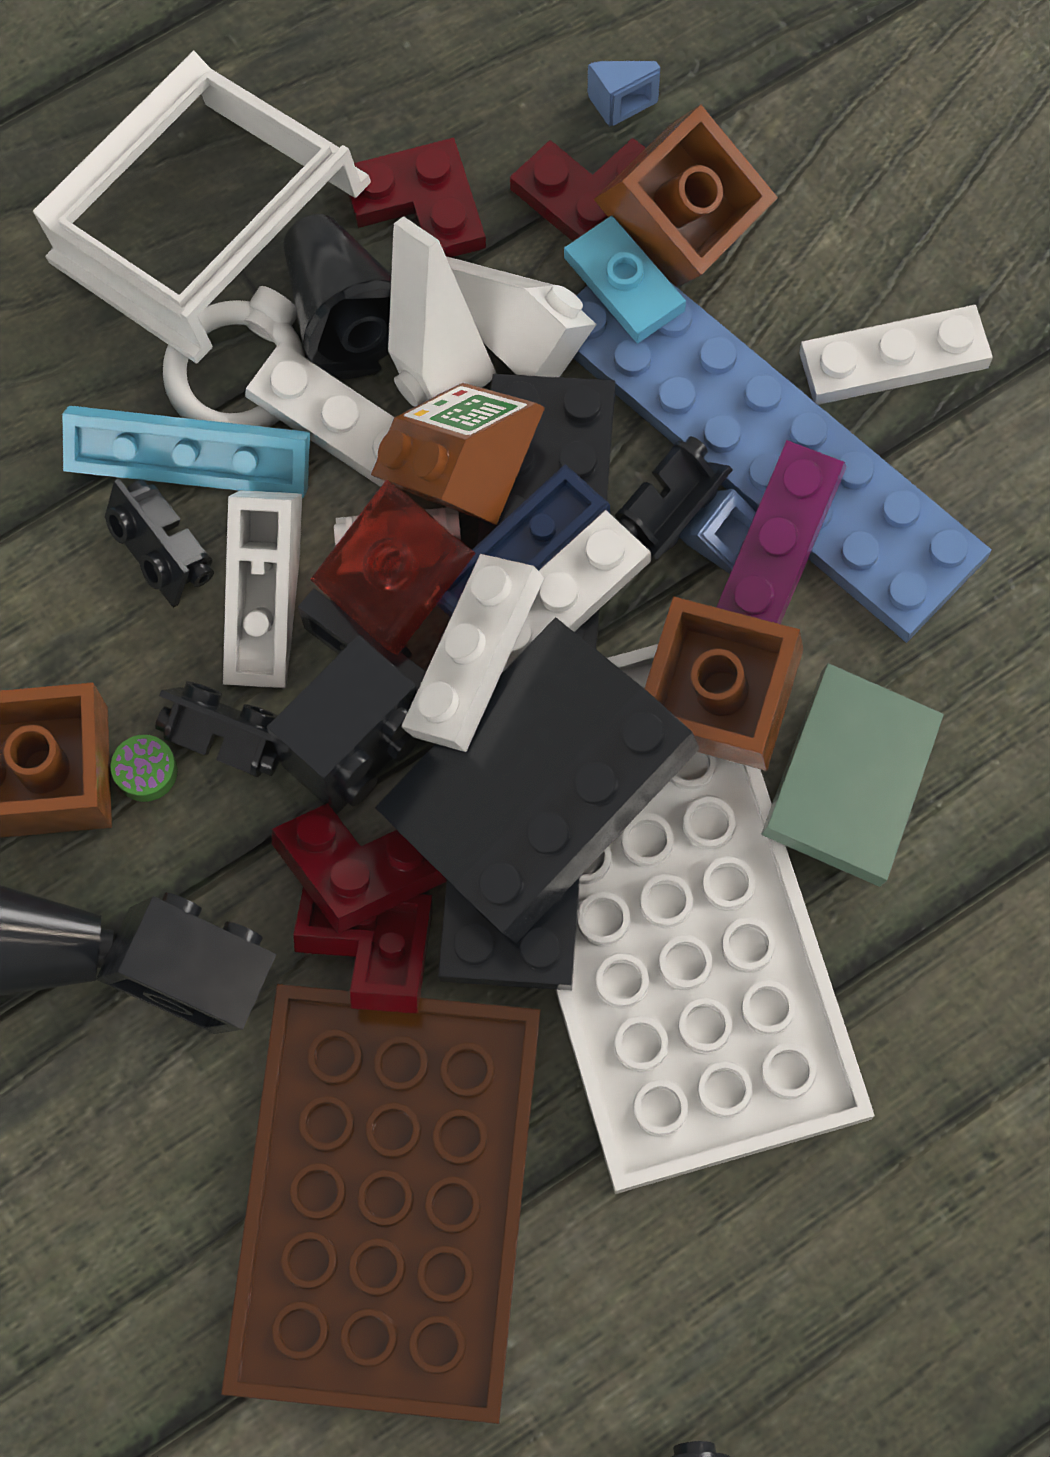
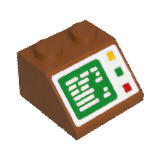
(460, 449)

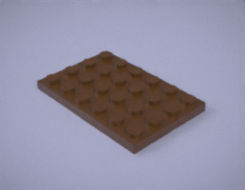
(384, 1207)

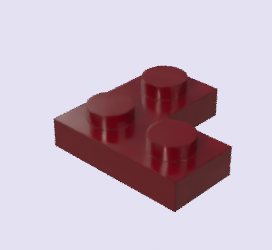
(426, 184)
(565, 190)
(351, 879)
(386, 948)

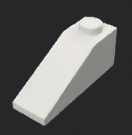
(523, 320)
(429, 321)
(260, 586)

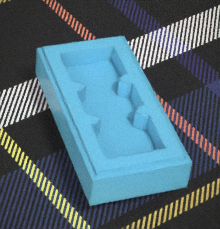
(624, 279)

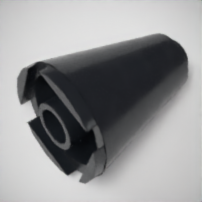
(338, 297)
(47, 943)

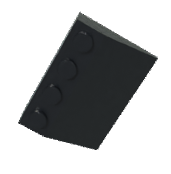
(546, 780)

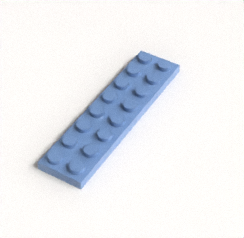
(701, 381)

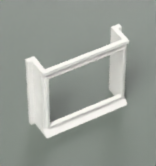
(129, 288)

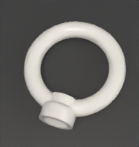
(268, 316)

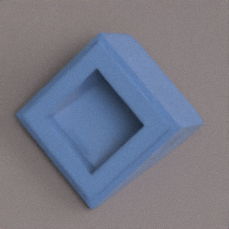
(622, 88)
(720, 528)

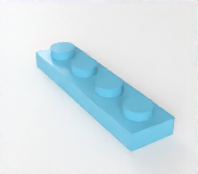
(185, 451)

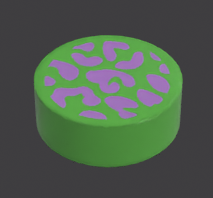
(144, 768)

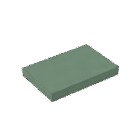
(853, 775)

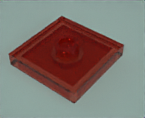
(392, 567)

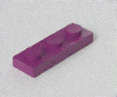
(782, 533)

